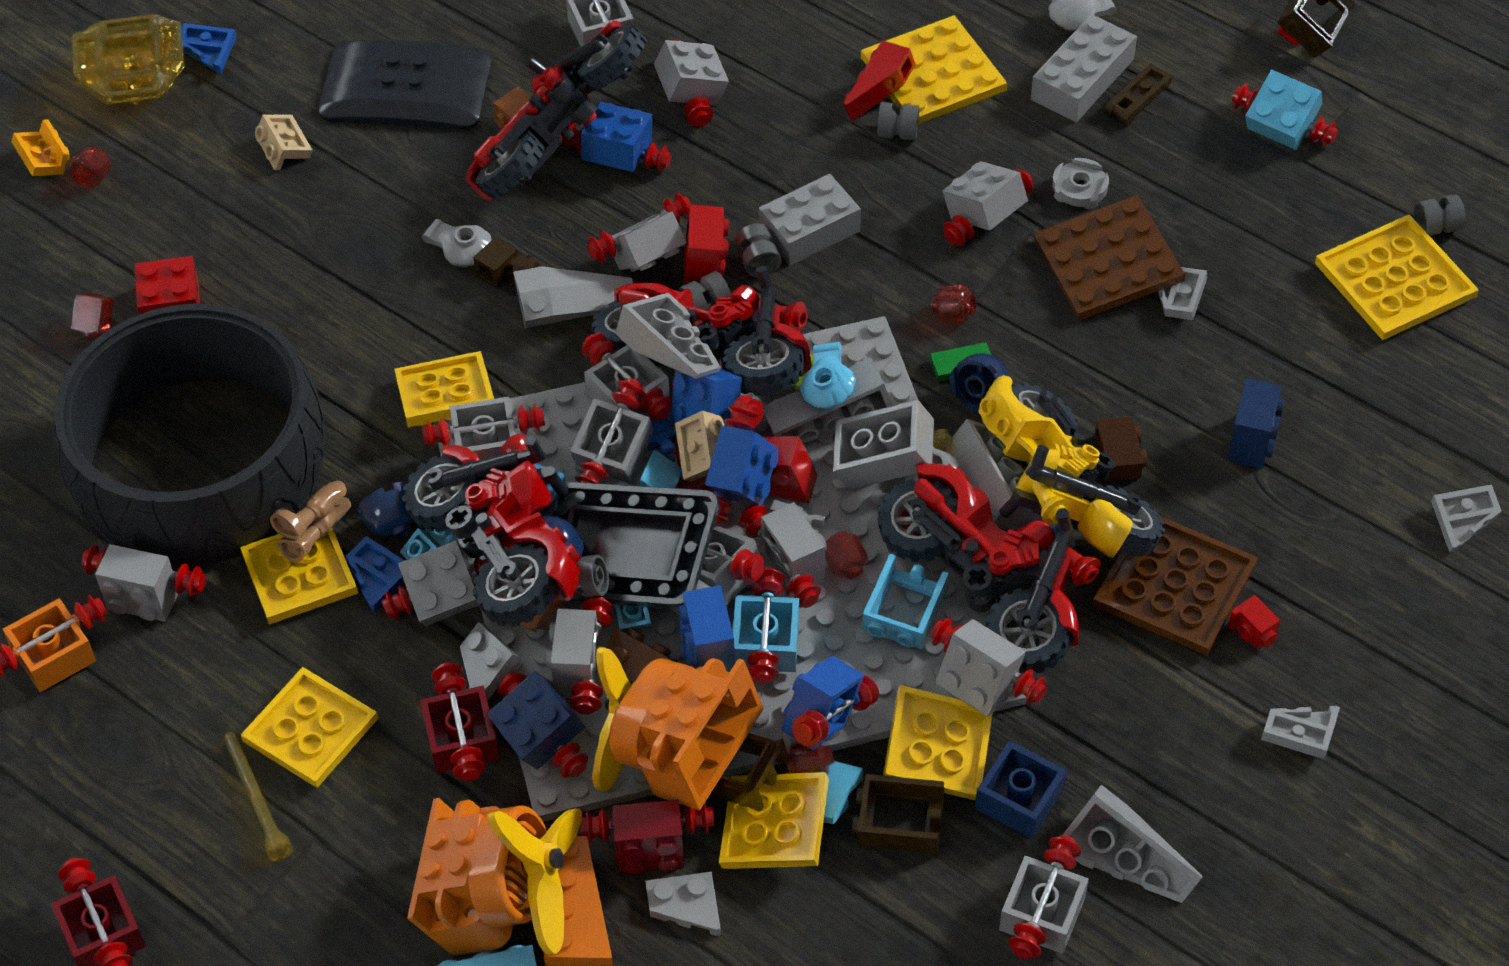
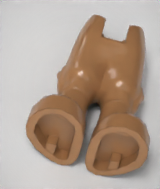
(312, 522)

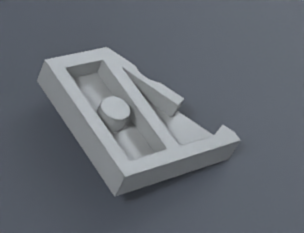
(1183, 298)
(1465, 513)
(486, 659)
(1301, 729)
(685, 900)

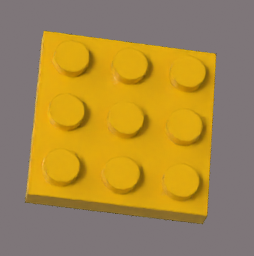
(435, 385)
(301, 586)
(309, 727)
(938, 741)
(784, 831)

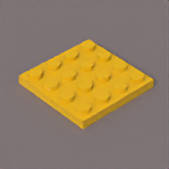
(948, 70)
(1396, 276)

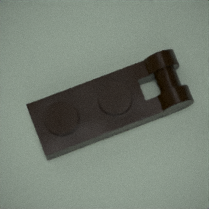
(1138, 94)

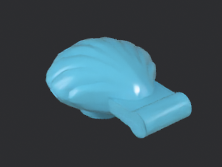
(828, 381)

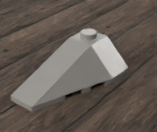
(562, 294)
(1129, 849)

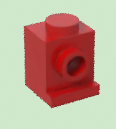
(1254, 623)

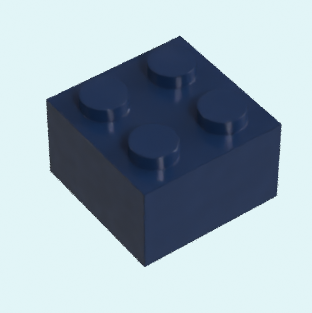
(1256, 423)
(1020, 789)

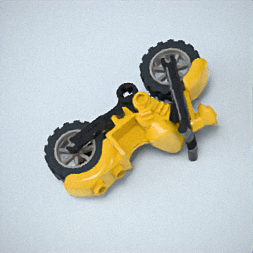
(1064, 471)

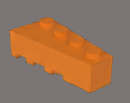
(584, 923)

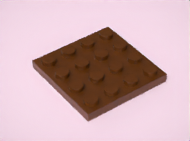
(1109, 257)
(1179, 588)

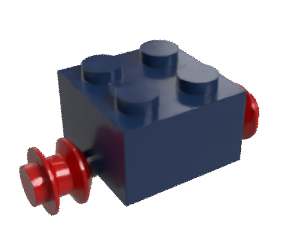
(539, 723)

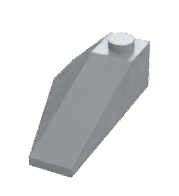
(663, 332)

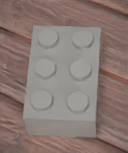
(811, 219)
(883, 444)

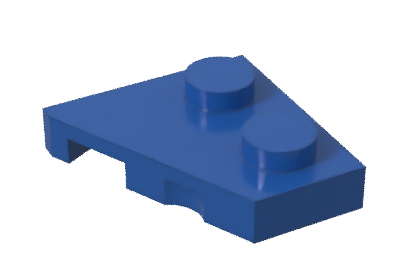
(208, 44)
(375, 571)

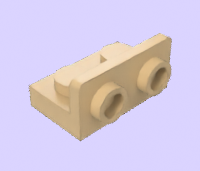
(281, 139)
(697, 442)

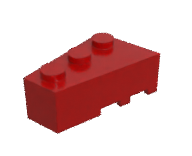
(794, 473)

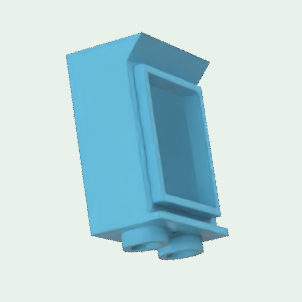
(915, 580)

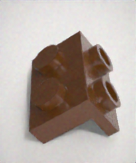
(634, 652)

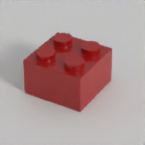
(705, 242)
(166, 283)

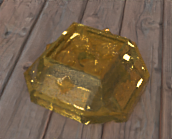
(128, 58)

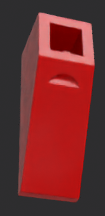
(882, 76)

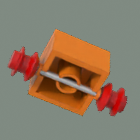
(51, 642)

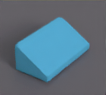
(660, 472)

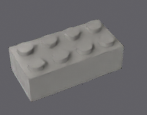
(1083, 68)

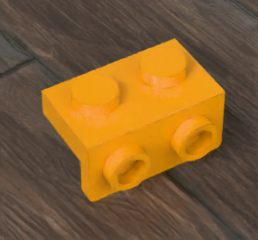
(42, 150)

